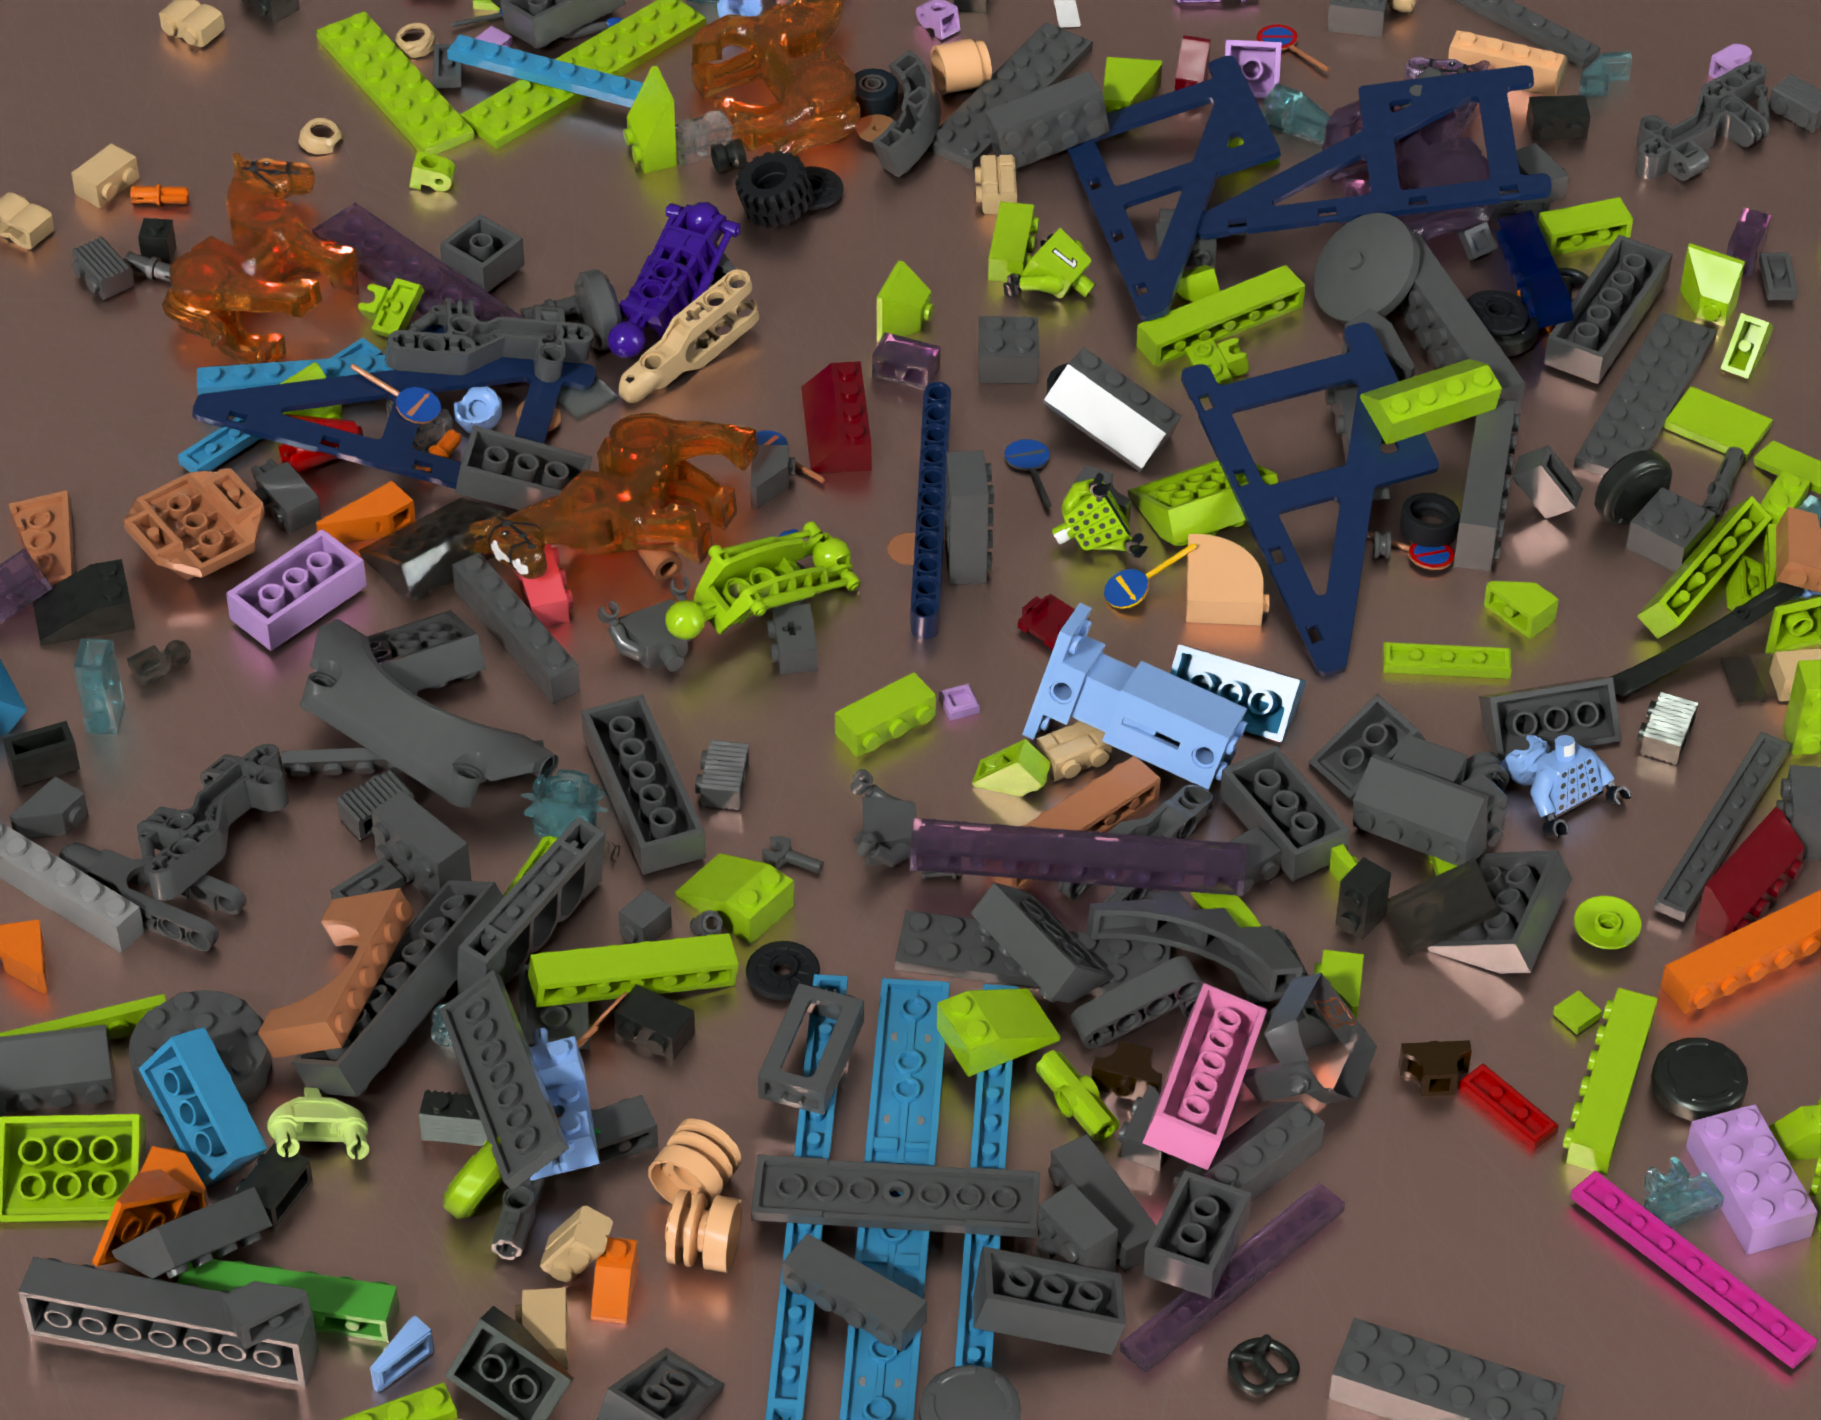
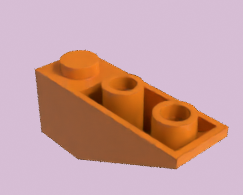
(371, 515)

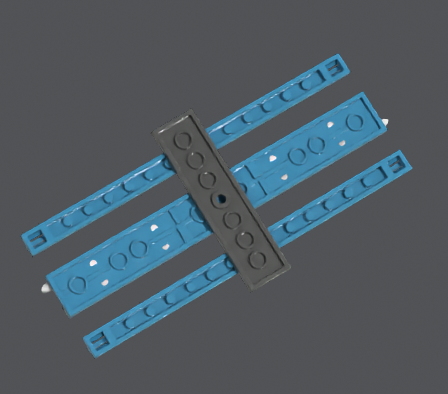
(892, 1199)

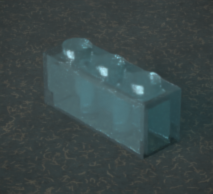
(99, 686)

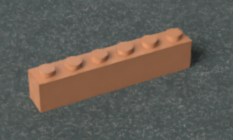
(1100, 804)

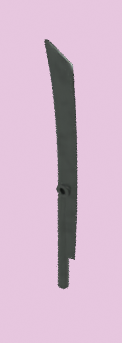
(1688, 649)

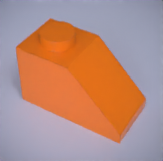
(24, 953)
(181, 1169)
(615, 1281)

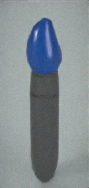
(592, 28)

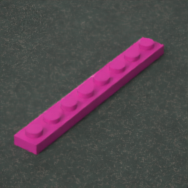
(1694, 1269)

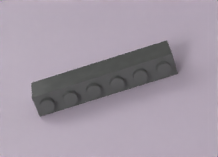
(516, 628)

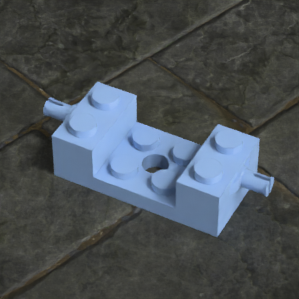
(566, 1085)

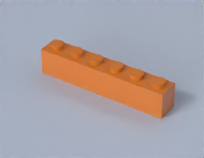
(1745, 955)

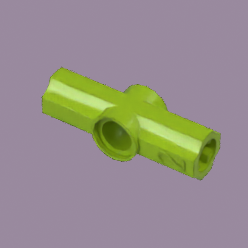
(1077, 1096)

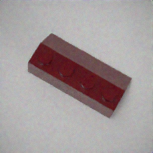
(837, 420)
(1751, 877)

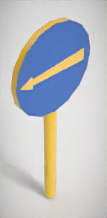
(1131, 585)

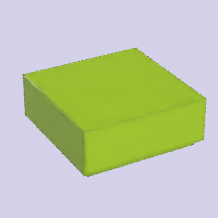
(1577, 1012)

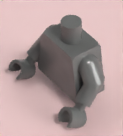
(645, 634)
(885, 823)

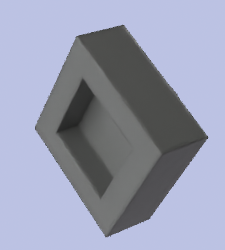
(1477, 241)

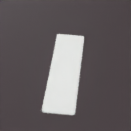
(1067, 13)

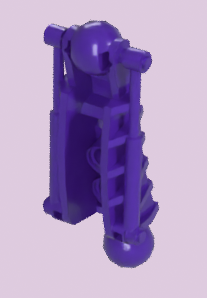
(666, 285)

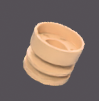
(696, 1160)
(697, 1230)

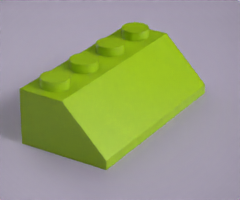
(1432, 400)

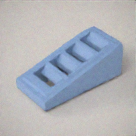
(403, 1353)

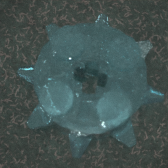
(561, 800)

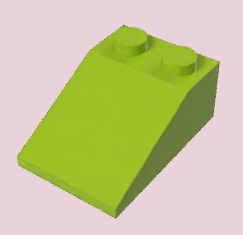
(652, 125)
(743, 892)
(993, 1027)

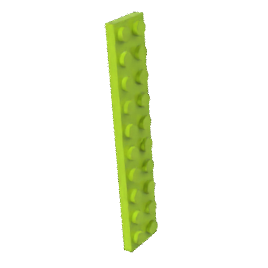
(611, 51)

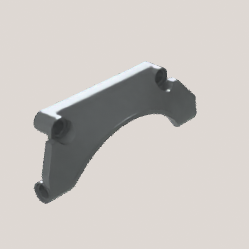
(406, 731)

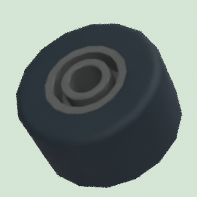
(876, 92)

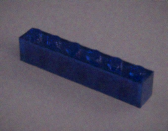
(1534, 270)

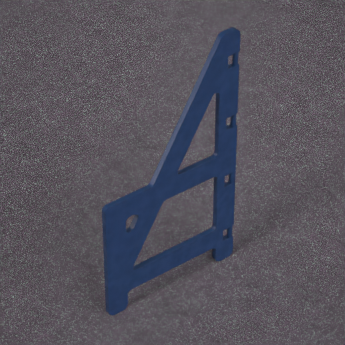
(1232, 116)
(1376, 146)
(394, 452)
(1348, 484)

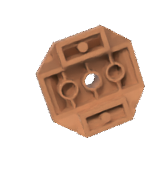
(197, 522)

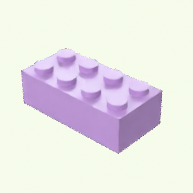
(296, 589)
(1750, 1170)

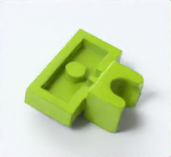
(392, 307)
(1225, 361)

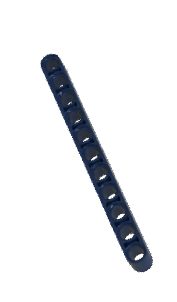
(930, 512)

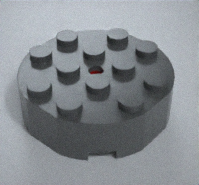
(230, 1026)

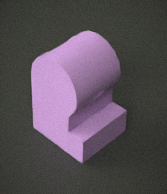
(940, 17)
(1729, 59)

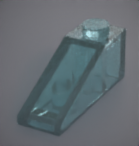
(1295, 114)

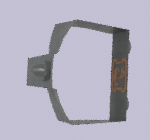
(1293, 1074)

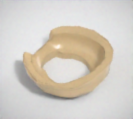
(417, 48)
(316, 144)

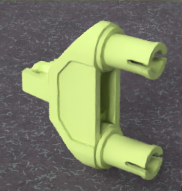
(318, 1120)

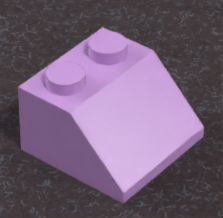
(1258, 63)

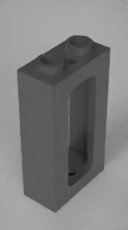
(815, 1091)

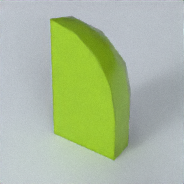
(1198, 283)

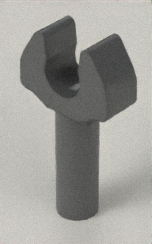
(787, 855)

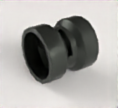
(729, 155)

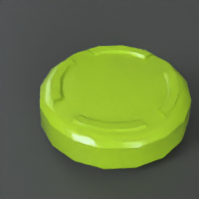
(473, 1183)

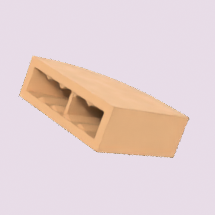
(1223, 583)

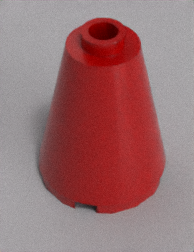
(304, 459)

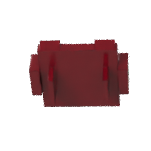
(1045, 618)

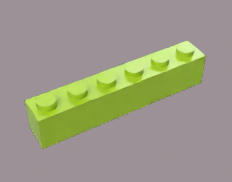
(1221, 315)
(1704, 567)
(615, 969)
(1611, 1080)

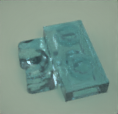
(1680, 1198)

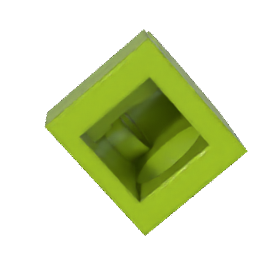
(432, 172)

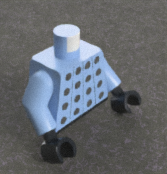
(1569, 779)

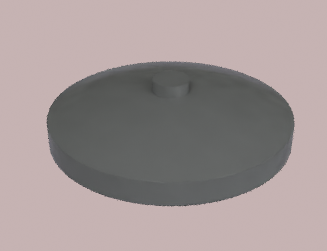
(1366, 267)

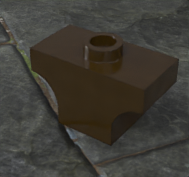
(1435, 1065)
(1126, 1071)

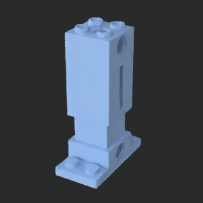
(1136, 707)

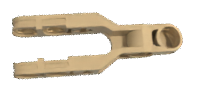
(680, 343)

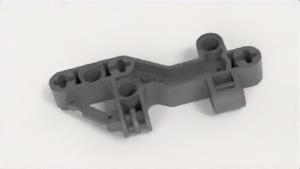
(1719, 112)
(475, 343)
(197, 837)

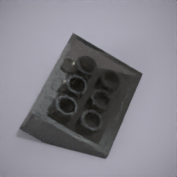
(424, 551)

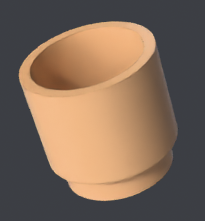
(960, 65)

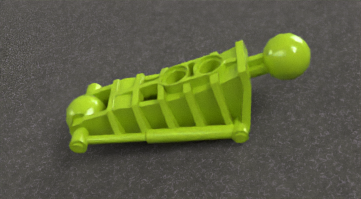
(761, 576)

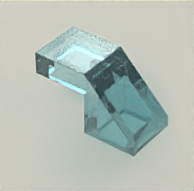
(1606, 68)

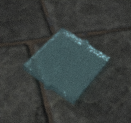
(584, 402)

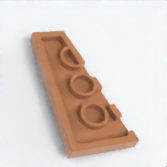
(47, 533)

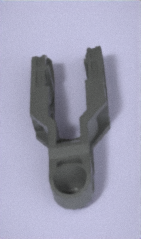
(1171, 819)
(117, 870)

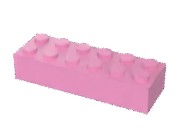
(1205, 1077)

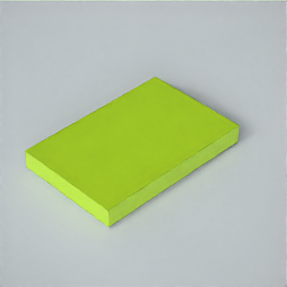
(1717, 422)

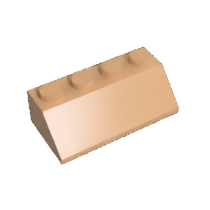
(1546, 65)

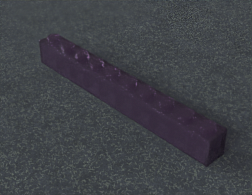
(1078, 857)

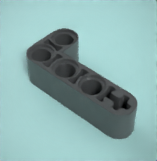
(1138, 1002)

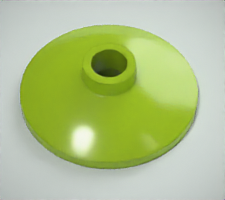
(1607, 922)

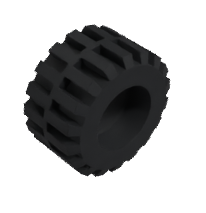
(774, 189)

